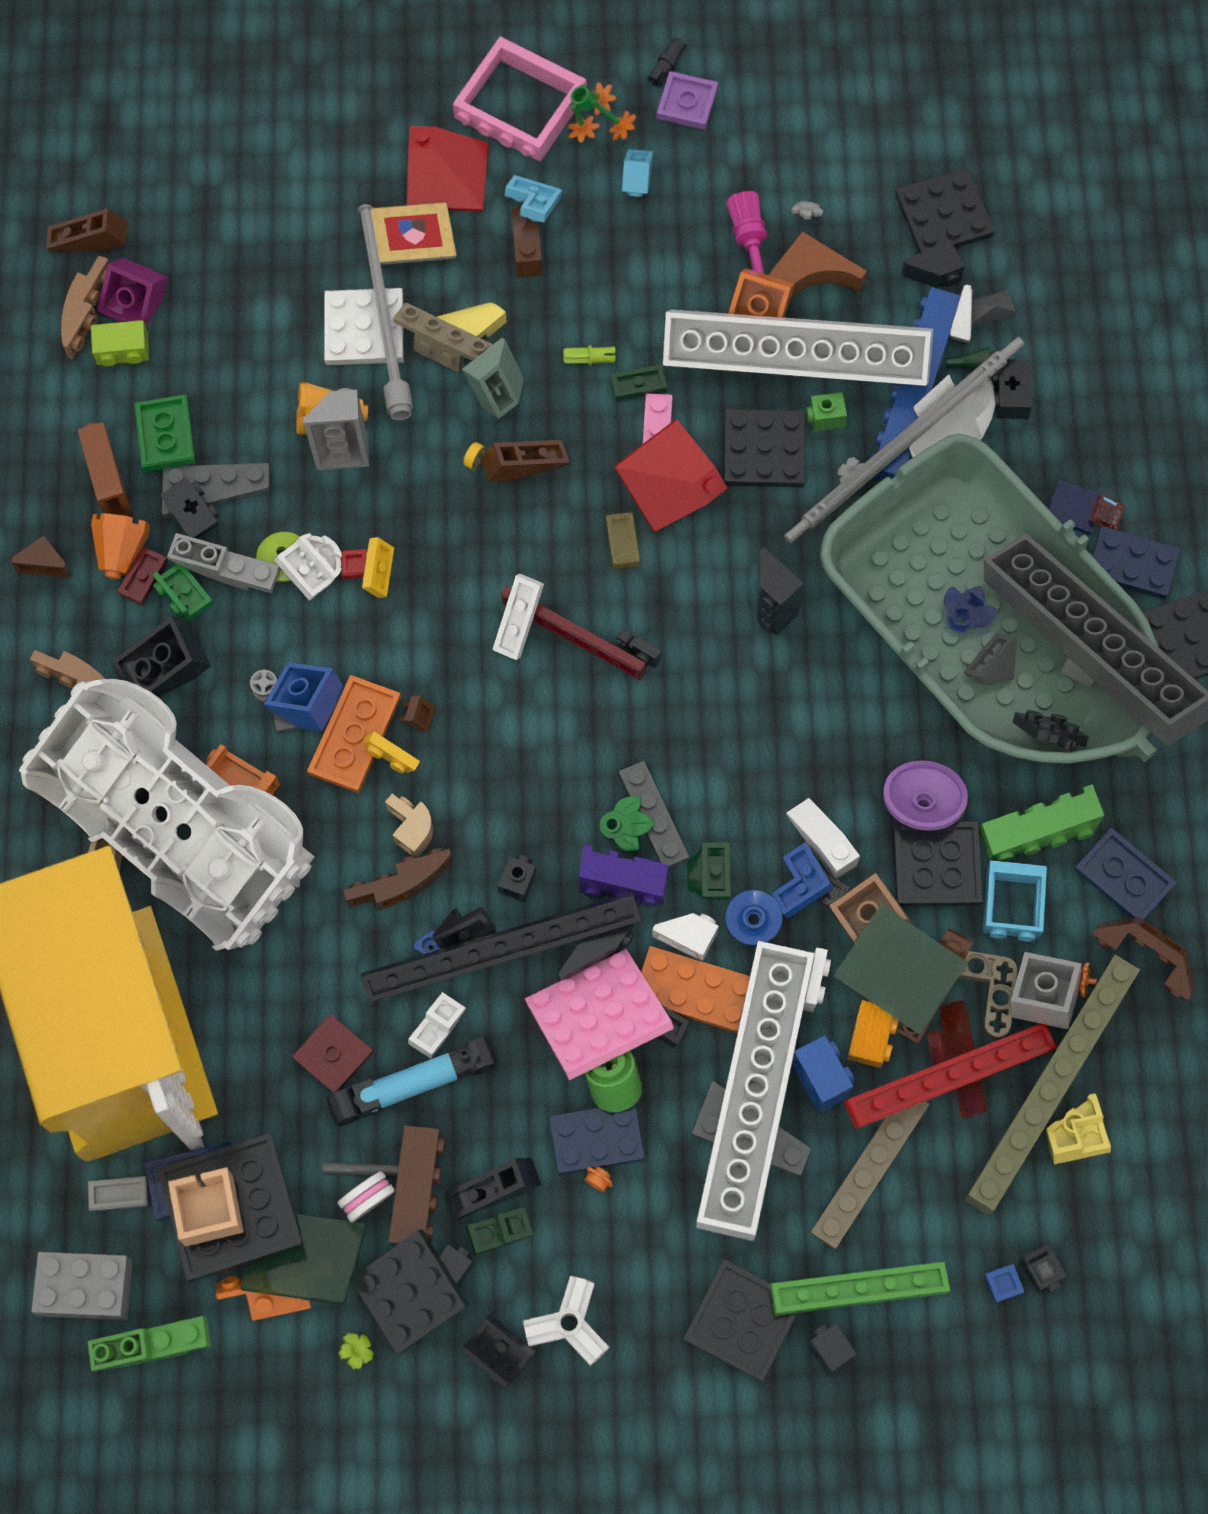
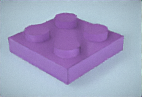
(687, 100)

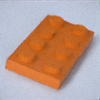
(360, 711)
(696, 988)

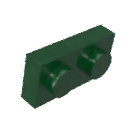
(638, 382)

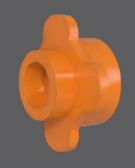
(598, 1178)

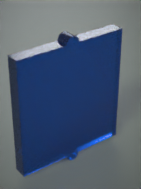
(1074, 504)

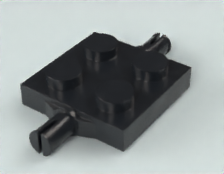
(1051, 729)

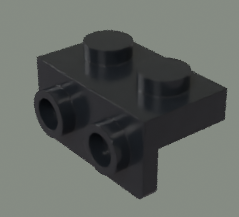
(498, 1351)

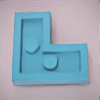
(537, 197)

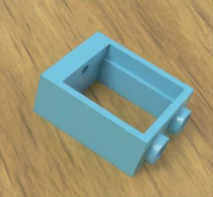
(1015, 873)

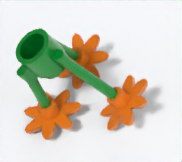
(586, 100)

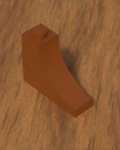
(813, 264)

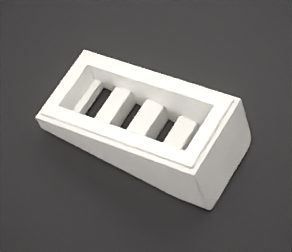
(962, 322)

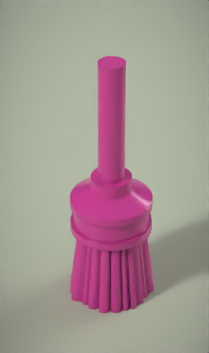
(748, 225)

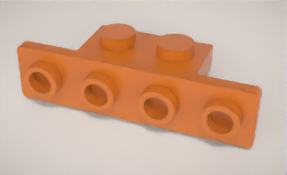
(260, 1304)

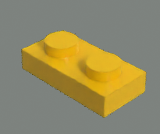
(378, 567)
(398, 758)

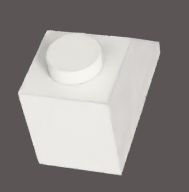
(688, 934)

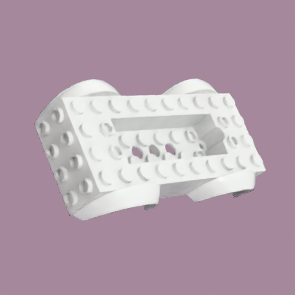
(242, 839)

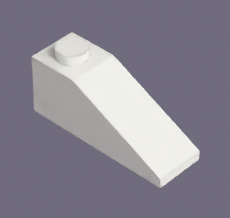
(824, 838)

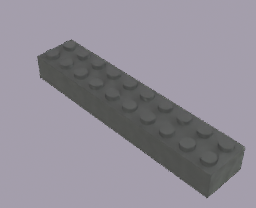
(1098, 639)

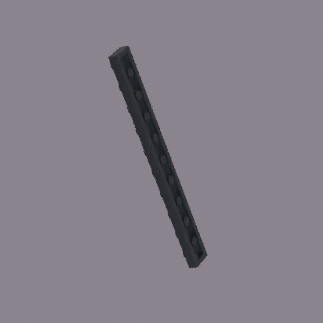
(500, 946)

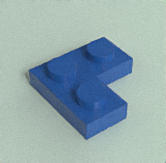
(808, 883)

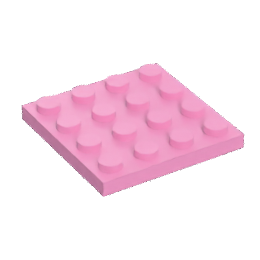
(598, 1014)

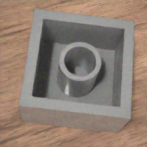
(1046, 990)

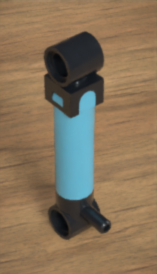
(371, 1096)

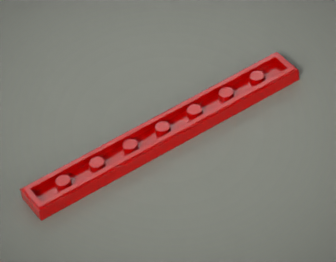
(949, 1075)

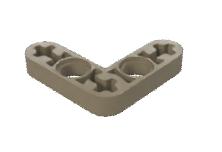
(990, 975)

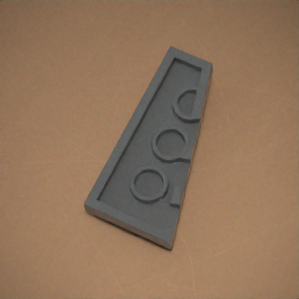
(788, 1152)

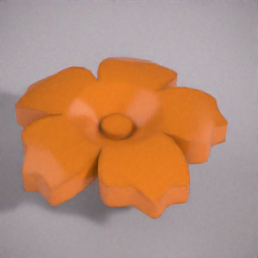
(1085, 980)

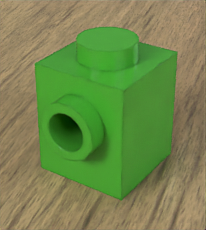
(827, 412)

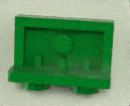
(183, 591)

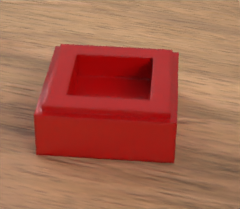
(353, 563)

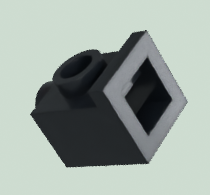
(517, 887)

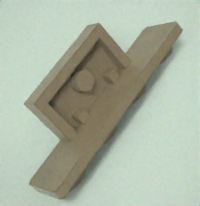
(439, 339)

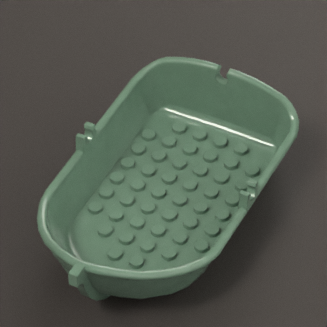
(931, 532)

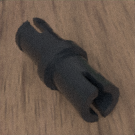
(667, 62)

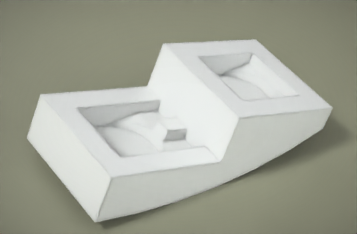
(437, 1025)

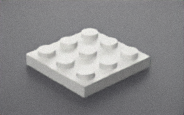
(354, 327)

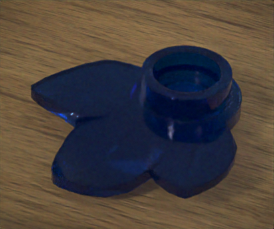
(970, 607)

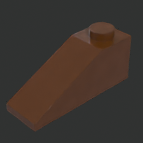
(90, 232)
(526, 245)
(521, 459)

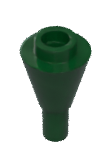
(970, 360)

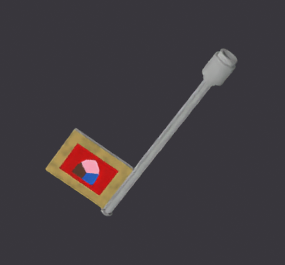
(394, 237)

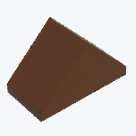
(40, 559)

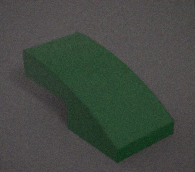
(499, 1231)

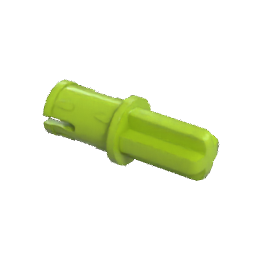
(589, 355)

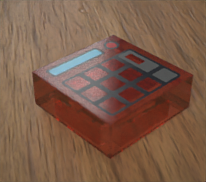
(1107, 512)

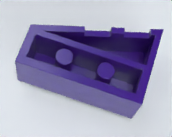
(616, 876)

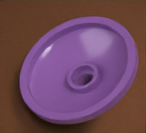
(925, 785)

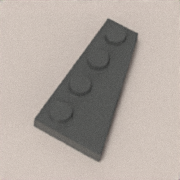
(219, 482)

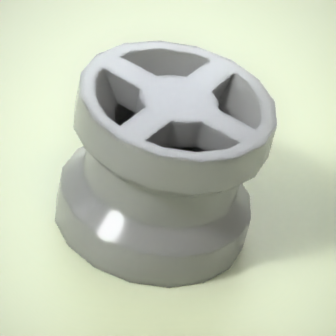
(262, 680)

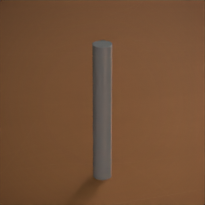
(359, 1169)

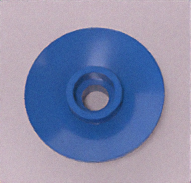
(755, 904)

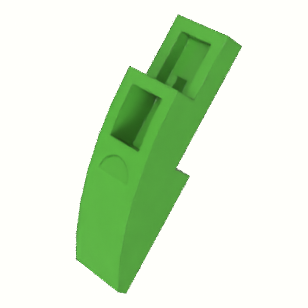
(149, 1344)

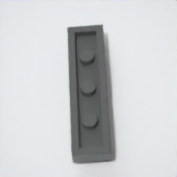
(663, 835)

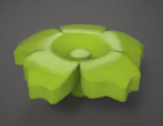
(356, 1349)

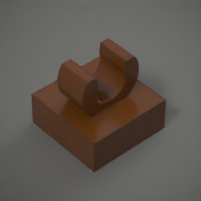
(418, 713)

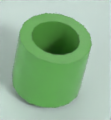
(615, 1083)

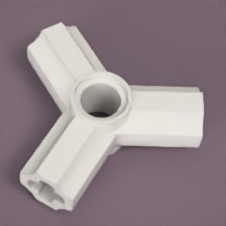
(583, 1337)

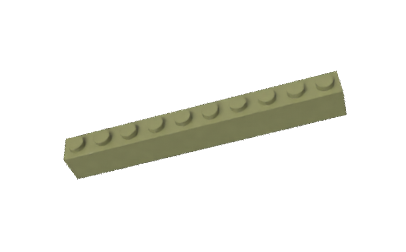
(1051, 1085)

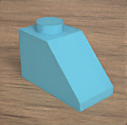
(637, 172)

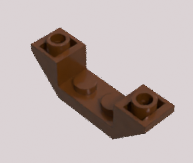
(1181, 979)

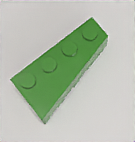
(1042, 826)

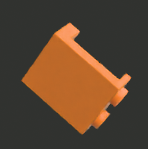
(238, 772)

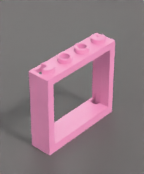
(534, 66)

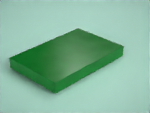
(165, 433)

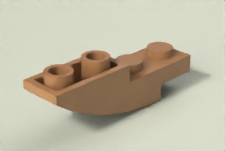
(78, 307)
(68, 669)

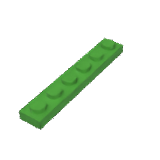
(859, 1288)

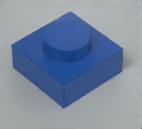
(1004, 1283)

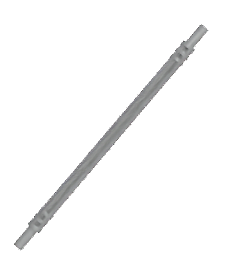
(903, 440)

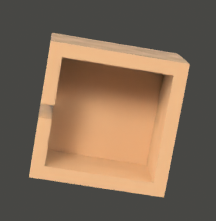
(208, 1210)

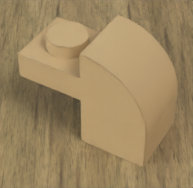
(416, 828)

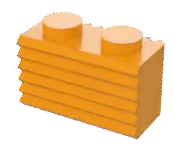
(871, 1035)

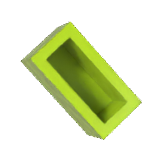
(120, 343)

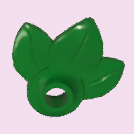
(629, 823)

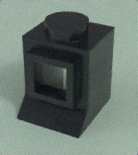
(1043, 1269)

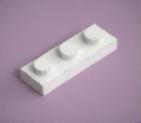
(518, 616)

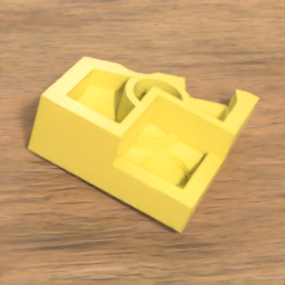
(478, 320)
(1079, 1133)

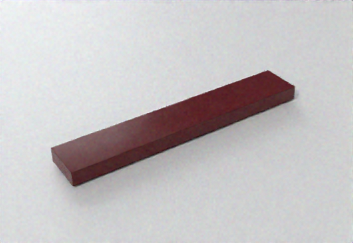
(584, 639)

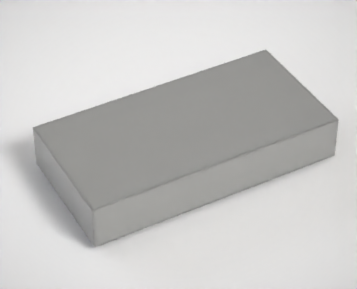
(118, 1194)

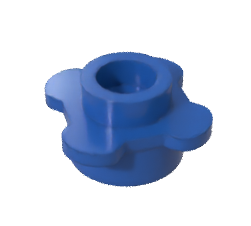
(423, 944)

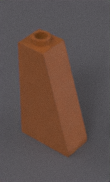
(104, 470)

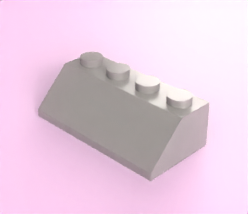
(338, 431)

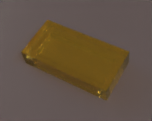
(622, 540)

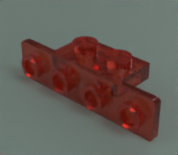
(953, 1042)

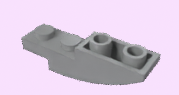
(221, 565)

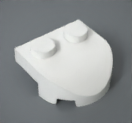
(311, 563)

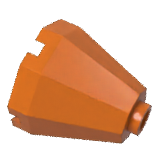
(117, 542)

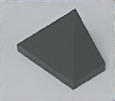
(991, 308)
(995, 660)

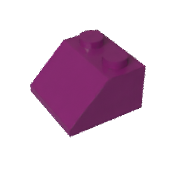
(131, 292)

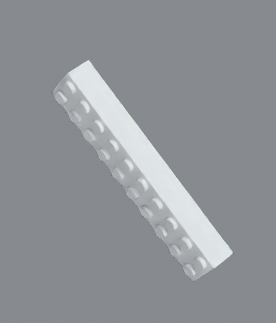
(798, 347)
(755, 1091)

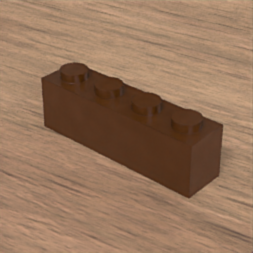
(416, 1183)

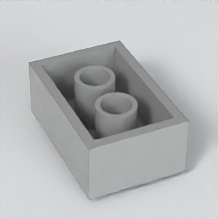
(82, 1286)

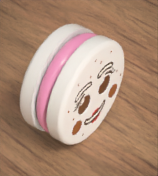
(366, 1196)

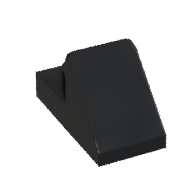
(461, 928)

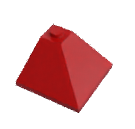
(446, 169)
(669, 476)

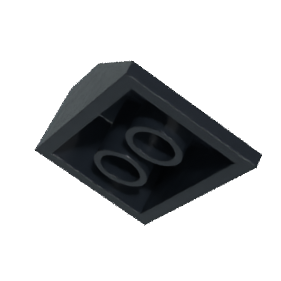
(163, 658)

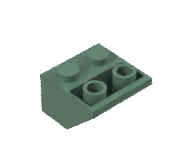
(495, 379)

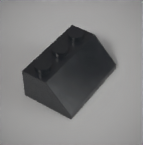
(777, 594)

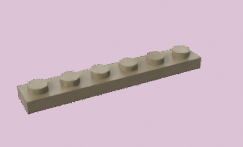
(866, 1175)

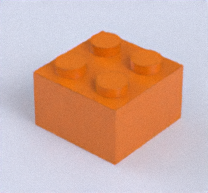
(761, 295)

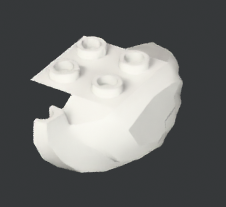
(967, 418)

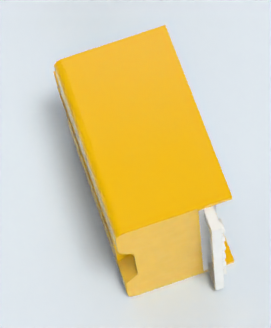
(97, 1011)

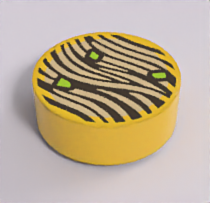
(474, 455)

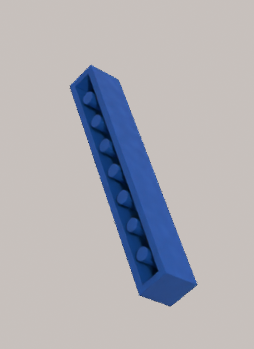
(938, 314)

